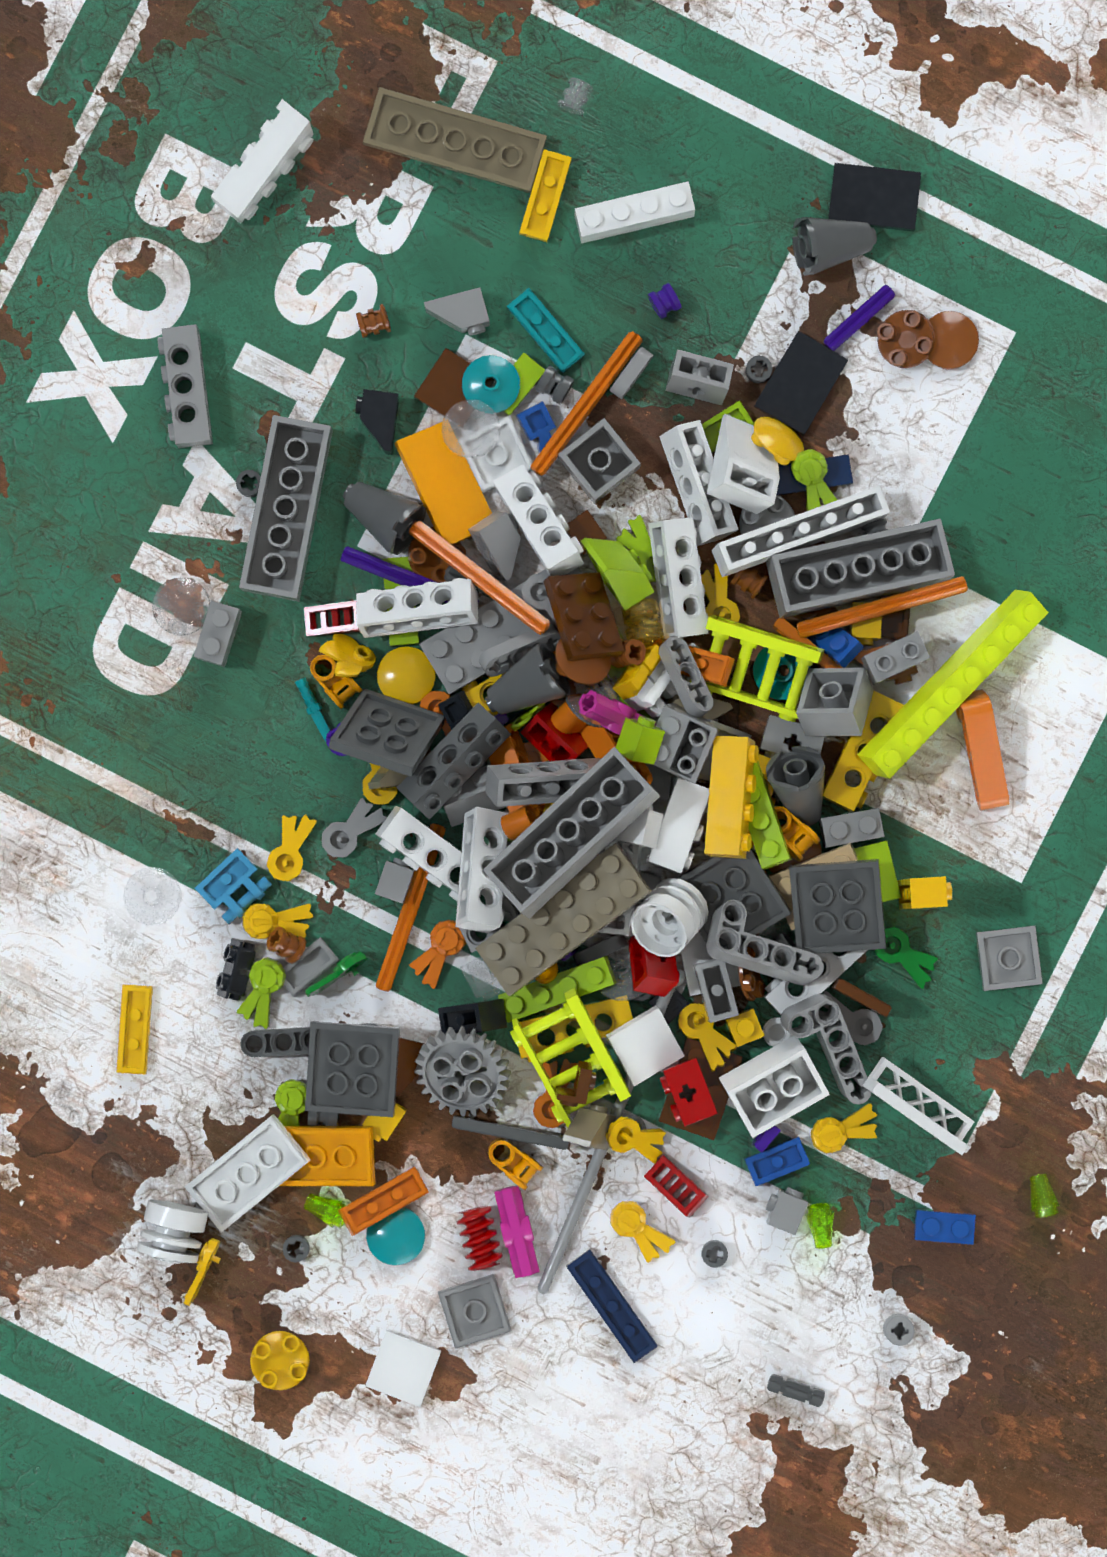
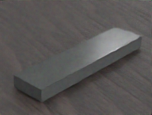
(509, 1132)

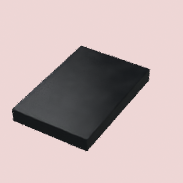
(875, 196)
(801, 383)

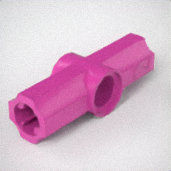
(607, 712)
(516, 1231)

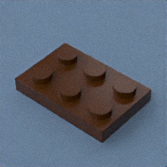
(583, 616)
(709, 1126)

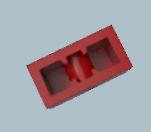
(550, 741)
(651, 972)
(701, 1105)

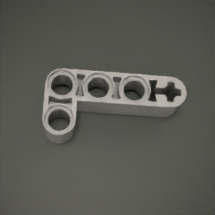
(764, 949)
(834, 1050)

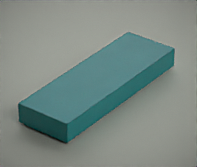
(545, 330)

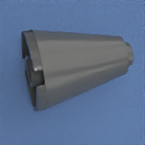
(829, 242)
(384, 514)
(528, 682)
(799, 782)

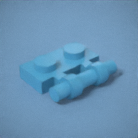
(227, 879)

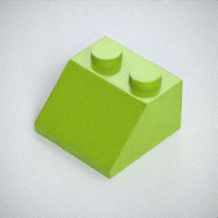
(619, 570)

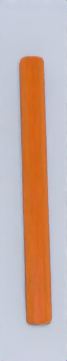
(586, 403)
(479, 577)
(882, 607)
(406, 920)

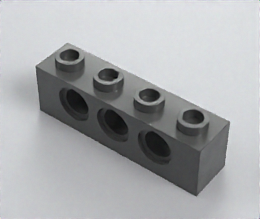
(454, 760)

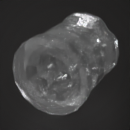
(575, 96)

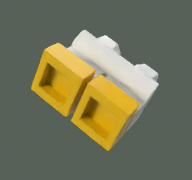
(644, 683)

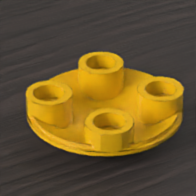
(777, 439)
(406, 675)
(279, 1360)

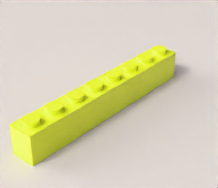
(952, 683)

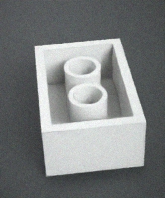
(680, 826)
(774, 1086)

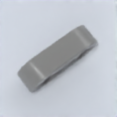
(631, 373)

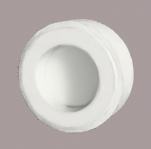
(775, 1032)

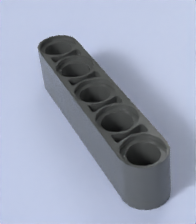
(269, 1038)

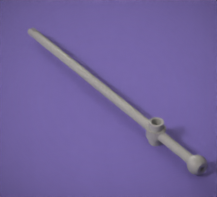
(589, 1177)

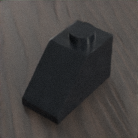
(379, 416)
(480, 1015)

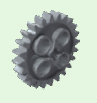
(462, 1071)

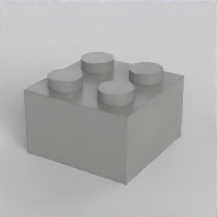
(599, 461)
(834, 702)

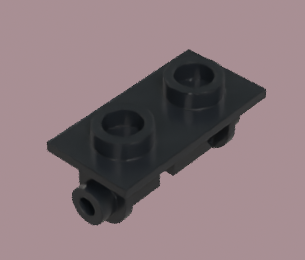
(230, 979)

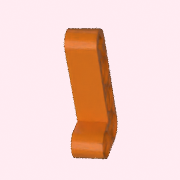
(598, 739)
(983, 751)
(519, 816)

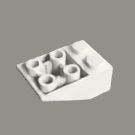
(742, 470)

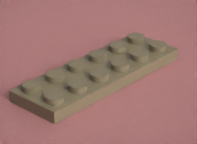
(454, 140)
(567, 920)

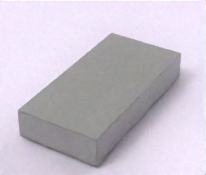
(310, 966)

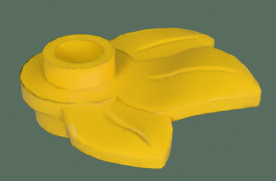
(350, 655)

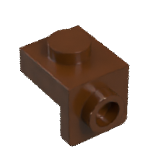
(584, 1081)

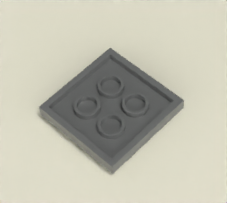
(387, 732)
(742, 881)
(838, 906)
(352, 1069)

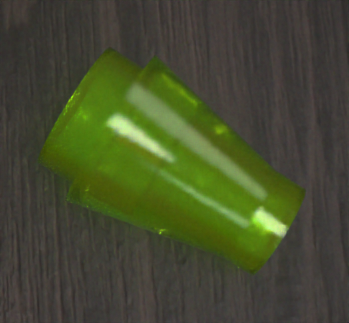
(1042, 1197)
(325, 1209)
(820, 1221)

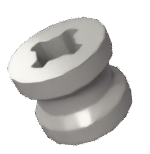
(894, 1326)

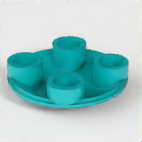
(396, 1237)

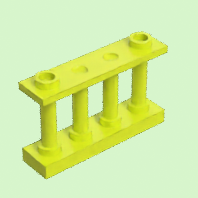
(777, 648)
(585, 1034)

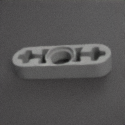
(673, 653)
(495, 661)

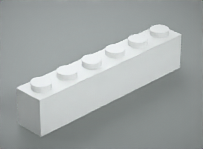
(800, 531)

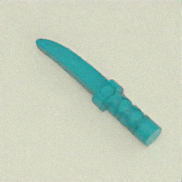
(313, 707)

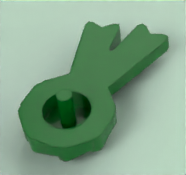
(899, 950)
(342, 968)

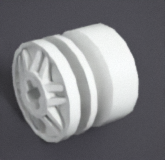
(669, 917)
(172, 1231)

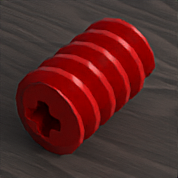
(479, 1238)

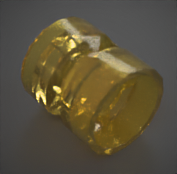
(643, 622)

